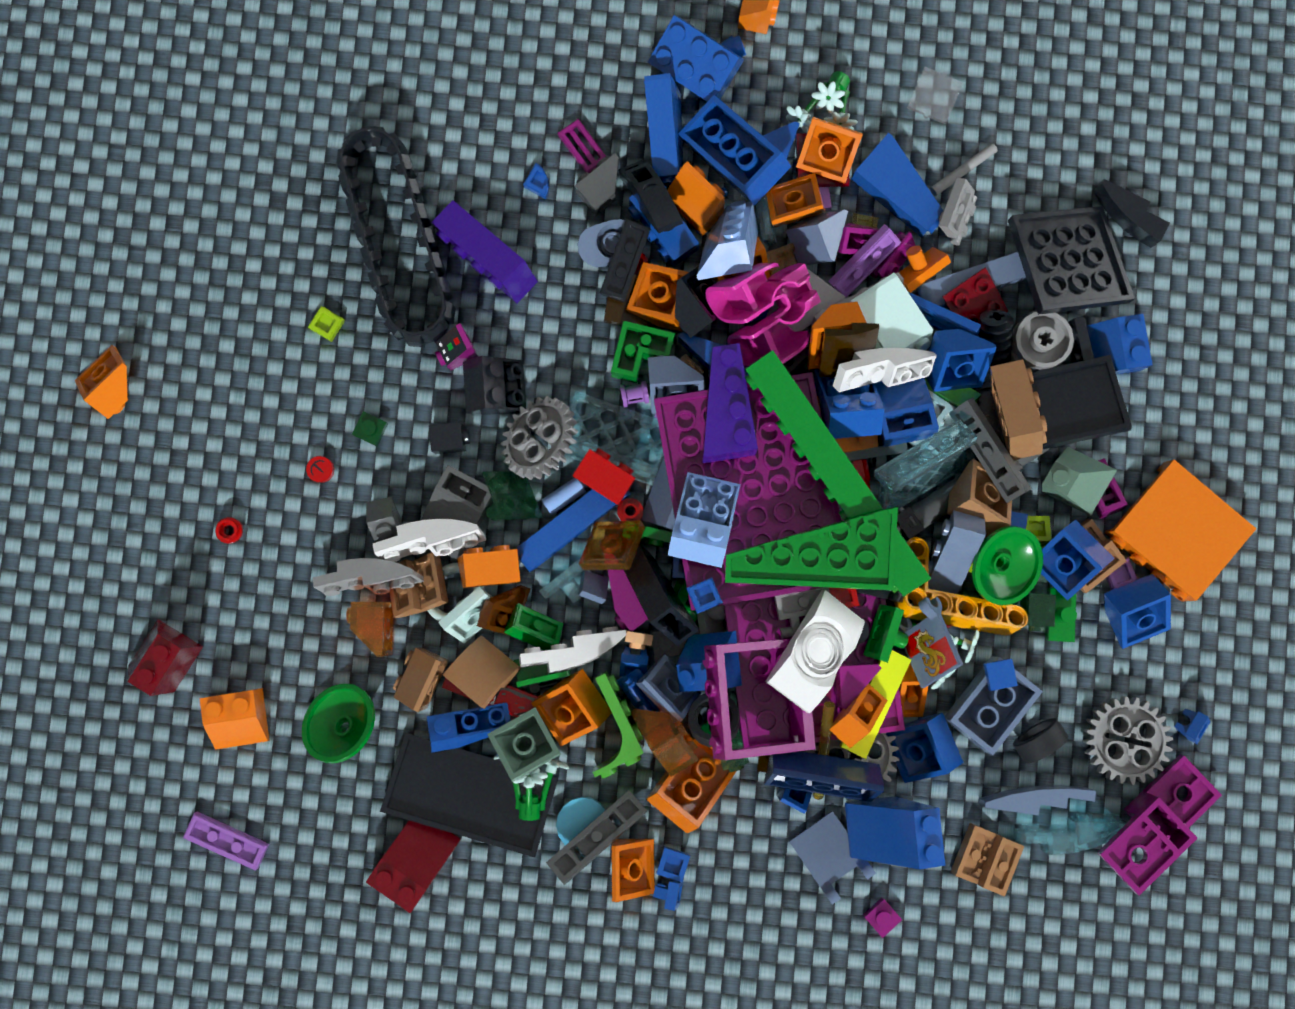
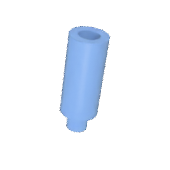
(564, 495)

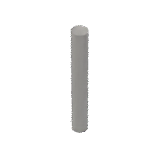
(963, 169)

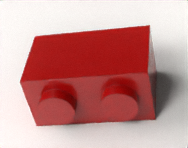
(605, 476)

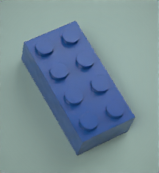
(734, 150)

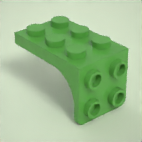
(631, 745)

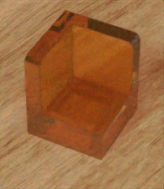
(783, 256)

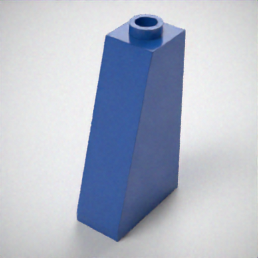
(664, 124)
(898, 187)

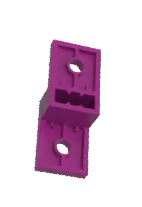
(1159, 824)

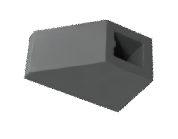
(599, 186)
(382, 518)

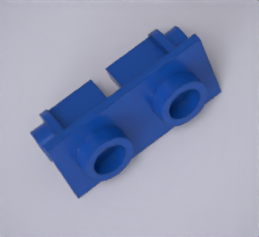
(634, 693)

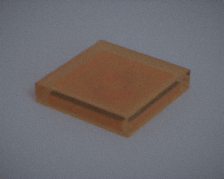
(612, 545)

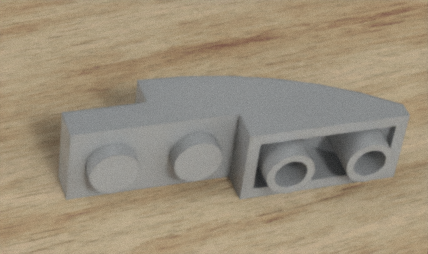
(372, 573)

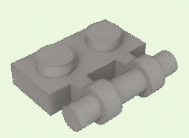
(958, 210)
(792, 607)

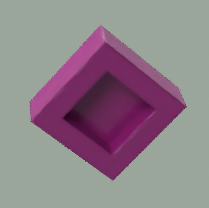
(882, 917)

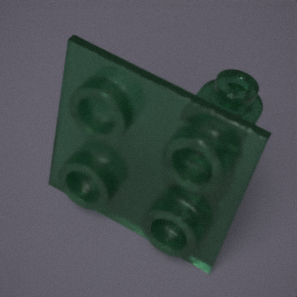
(511, 496)

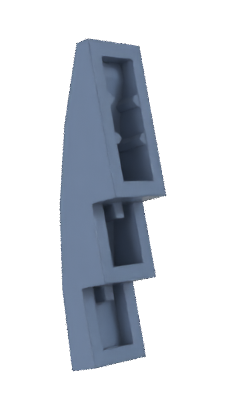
(1028, 799)

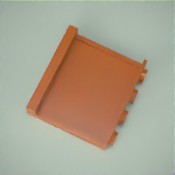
(1181, 532)

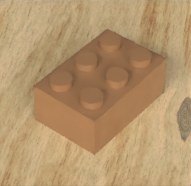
(1018, 409)

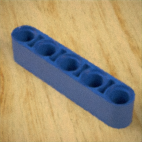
(564, 529)

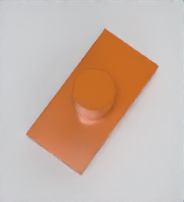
(922, 266)

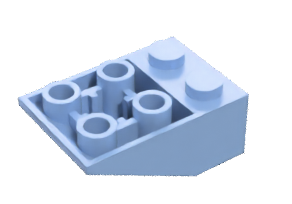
(704, 520)

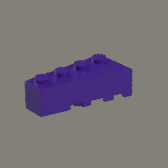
(484, 251)
(729, 413)

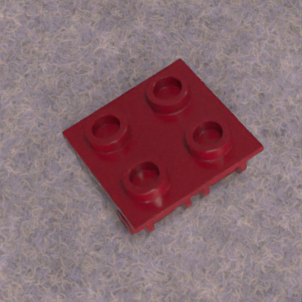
(975, 296)

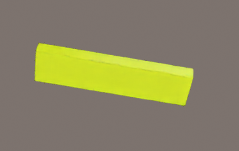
(886, 683)

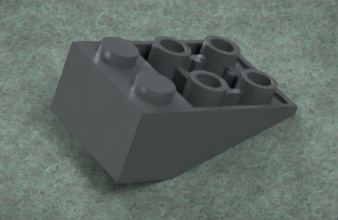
(460, 499)

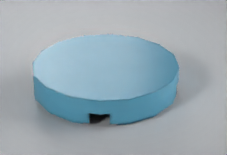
(576, 817)

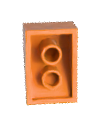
(691, 792)

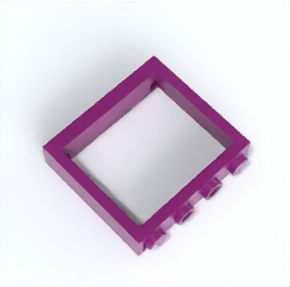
(718, 713)

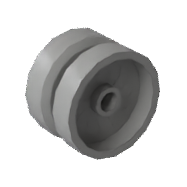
(1042, 341)

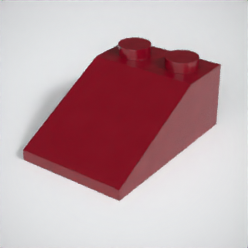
(412, 863)

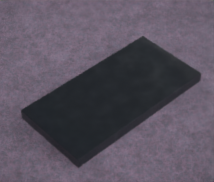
(1077, 402)
(462, 796)

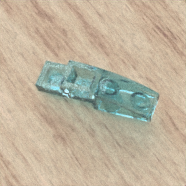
(1081, 833)

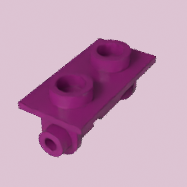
(896, 258)

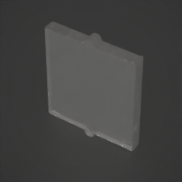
(935, 95)

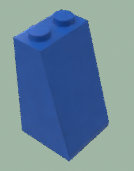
(895, 832)

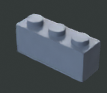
(955, 551)

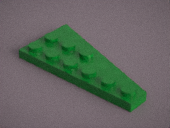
(838, 555)

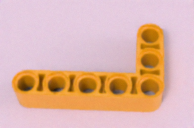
(972, 607)

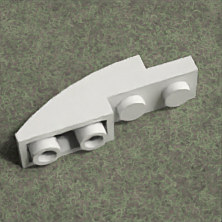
(887, 365)
(438, 535)
(584, 649)

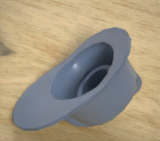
(599, 242)

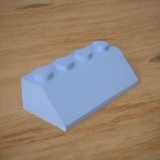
(730, 242)

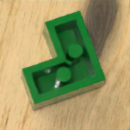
(636, 344)

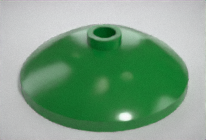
(1007, 565)
(328, 719)

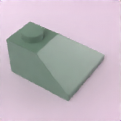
(1078, 480)
(524, 744)

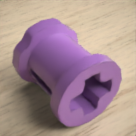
(634, 393)

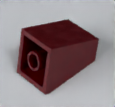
(162, 660)

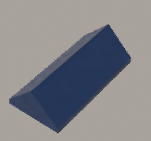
(825, 775)

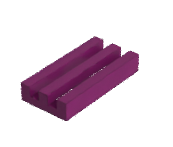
(569, 129)

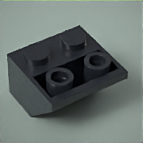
(494, 385)

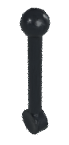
(534, 688)

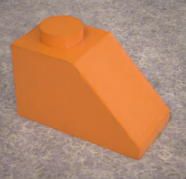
(912, 695)
(860, 716)

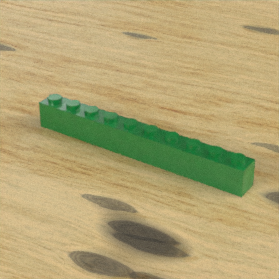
(826, 458)

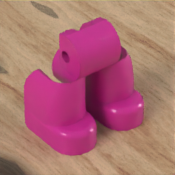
(750, 294)

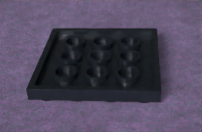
(1070, 259)

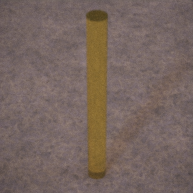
(825, 734)

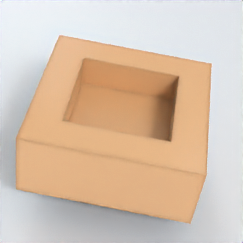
(638, 640)

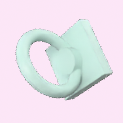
(464, 617)

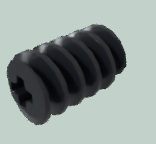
(998, 329)

